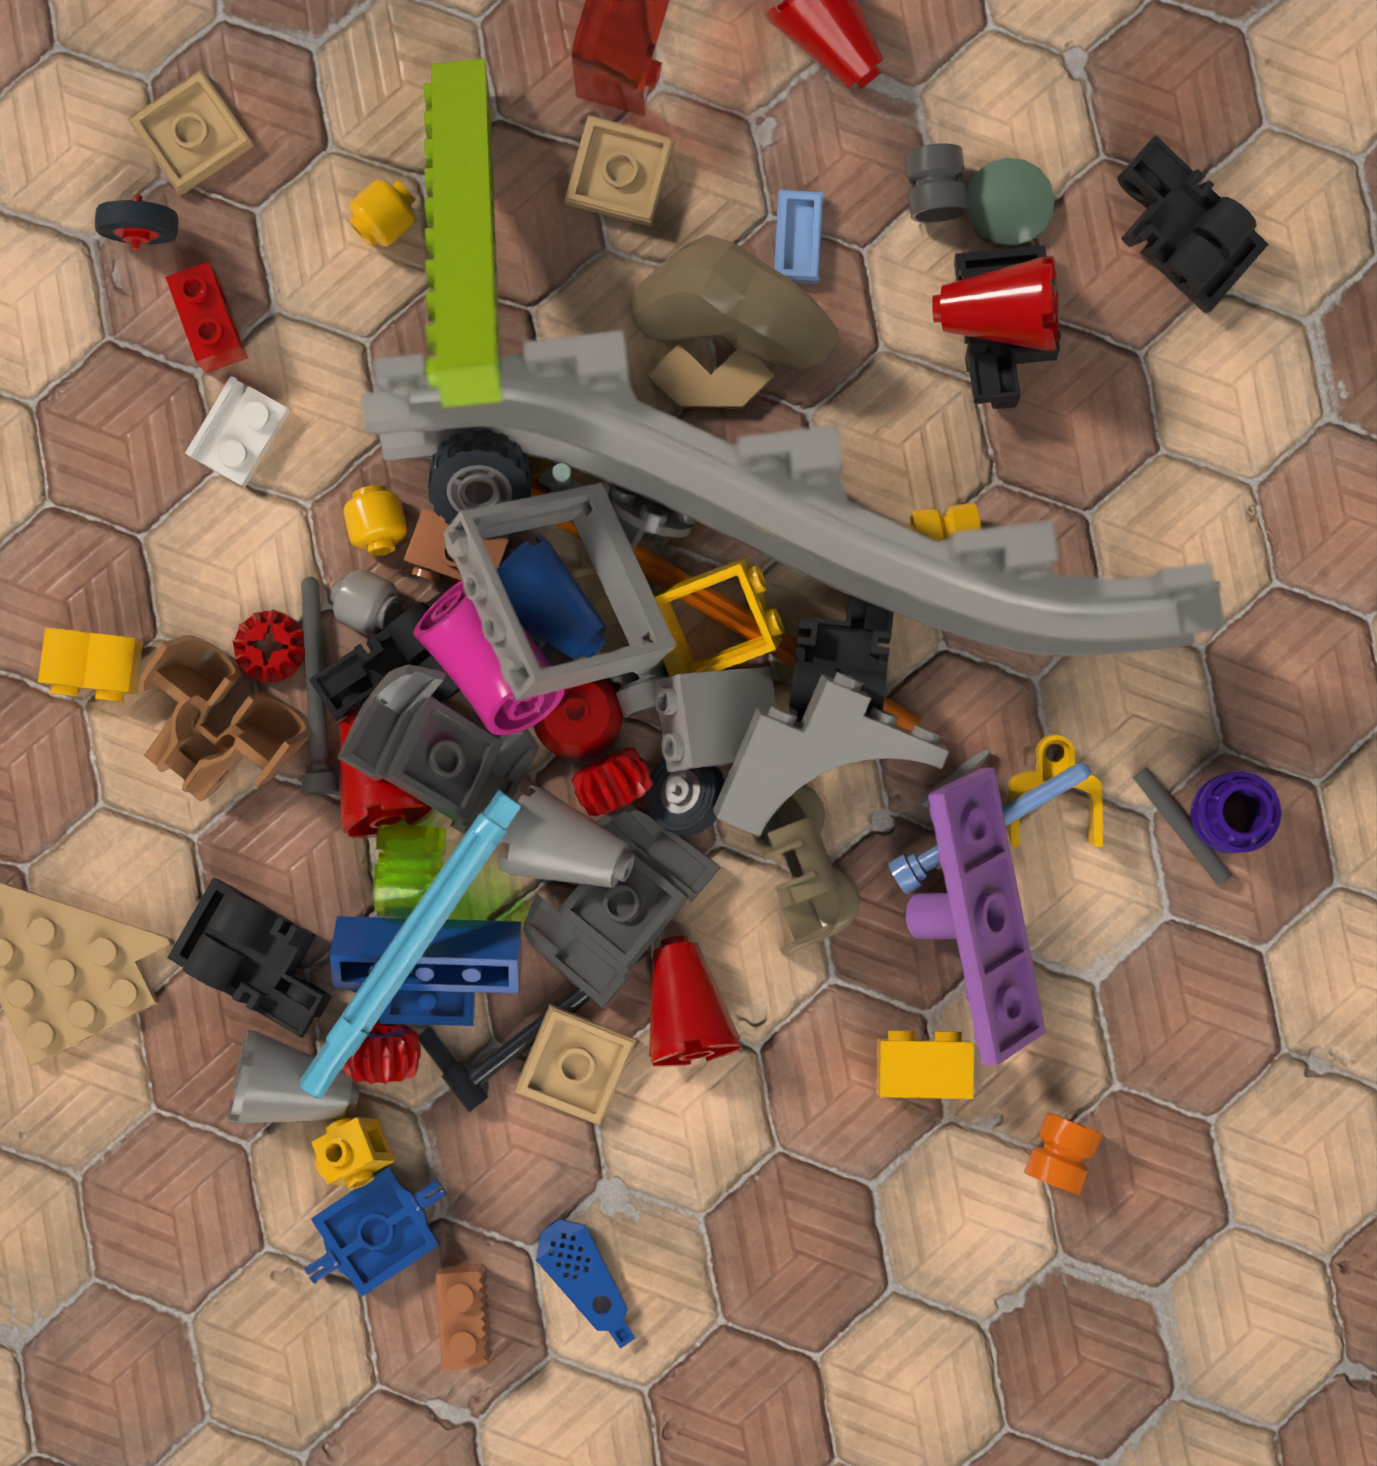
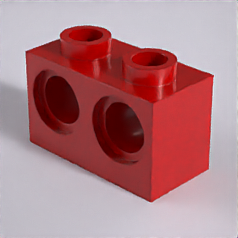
(206, 317)

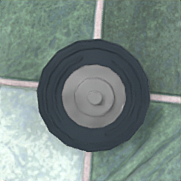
(684, 799)

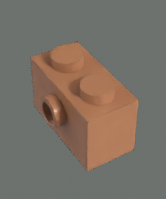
(429, 554)

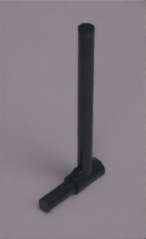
(470, 1081)

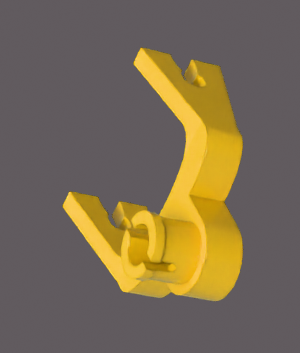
(1048, 769)

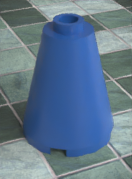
(550, 600)

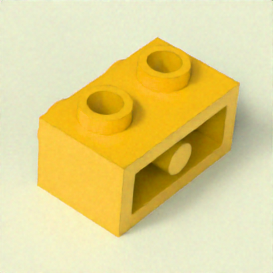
(925, 1066)

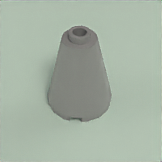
(562, 844)
(270, 1088)

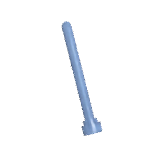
(913, 869)

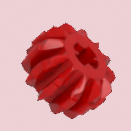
(612, 782)
(385, 1055)

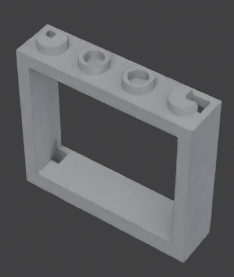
(612, 560)

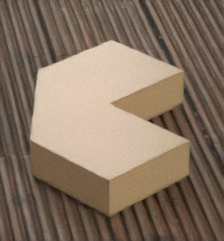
(693, 387)

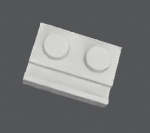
(237, 432)

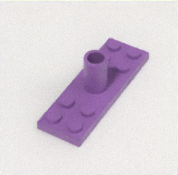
(982, 914)

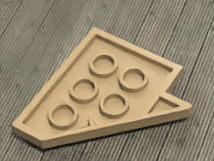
(68, 971)

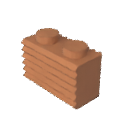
(463, 1316)

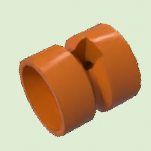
(1063, 1153)

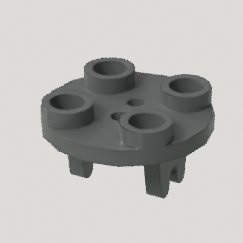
(645, 518)

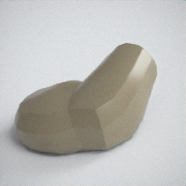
(729, 292)

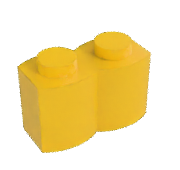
(90, 662)

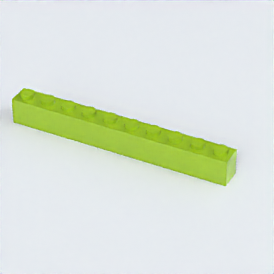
(461, 237)

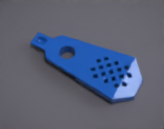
(589, 1283)

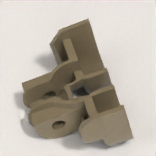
(818, 897)

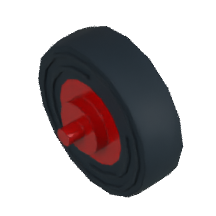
(136, 222)

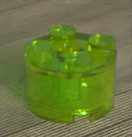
(406, 866)

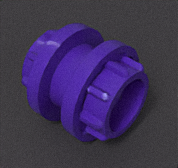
(1262, 808)

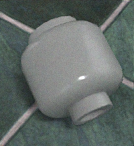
(365, 602)

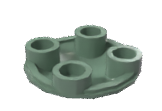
(1010, 202)

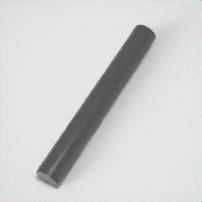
(1181, 825)

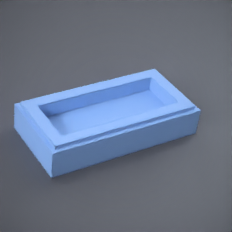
(799, 235)

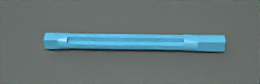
(410, 943)

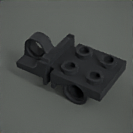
(1190, 230)
(991, 362)
(842, 648)
(356, 675)
(250, 956)

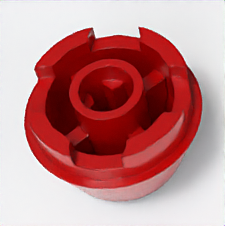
(582, 722)

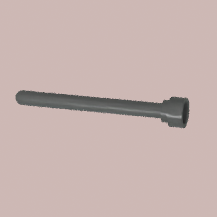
(319, 774)

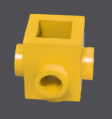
(352, 1152)

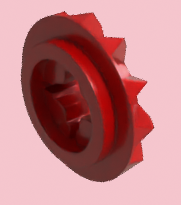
(282, 662)

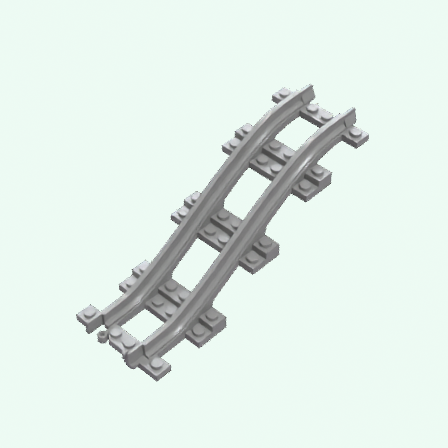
(786, 500)

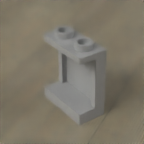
(709, 714)

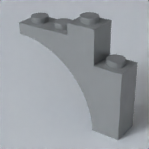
(834, 731)

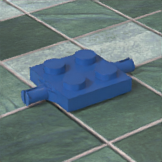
(375, 1231)

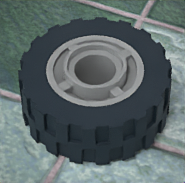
(474, 458)

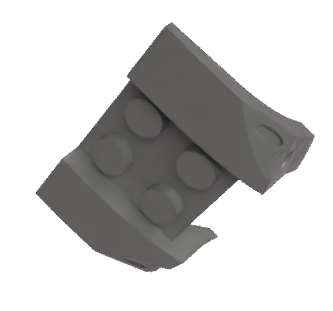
(433, 749)
(608, 929)

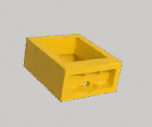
(753, 583)

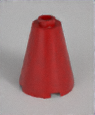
(832, 35)
(1003, 305)
(372, 802)
(687, 1008)

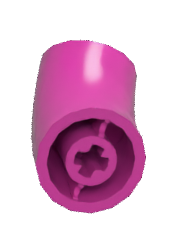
(457, 642)

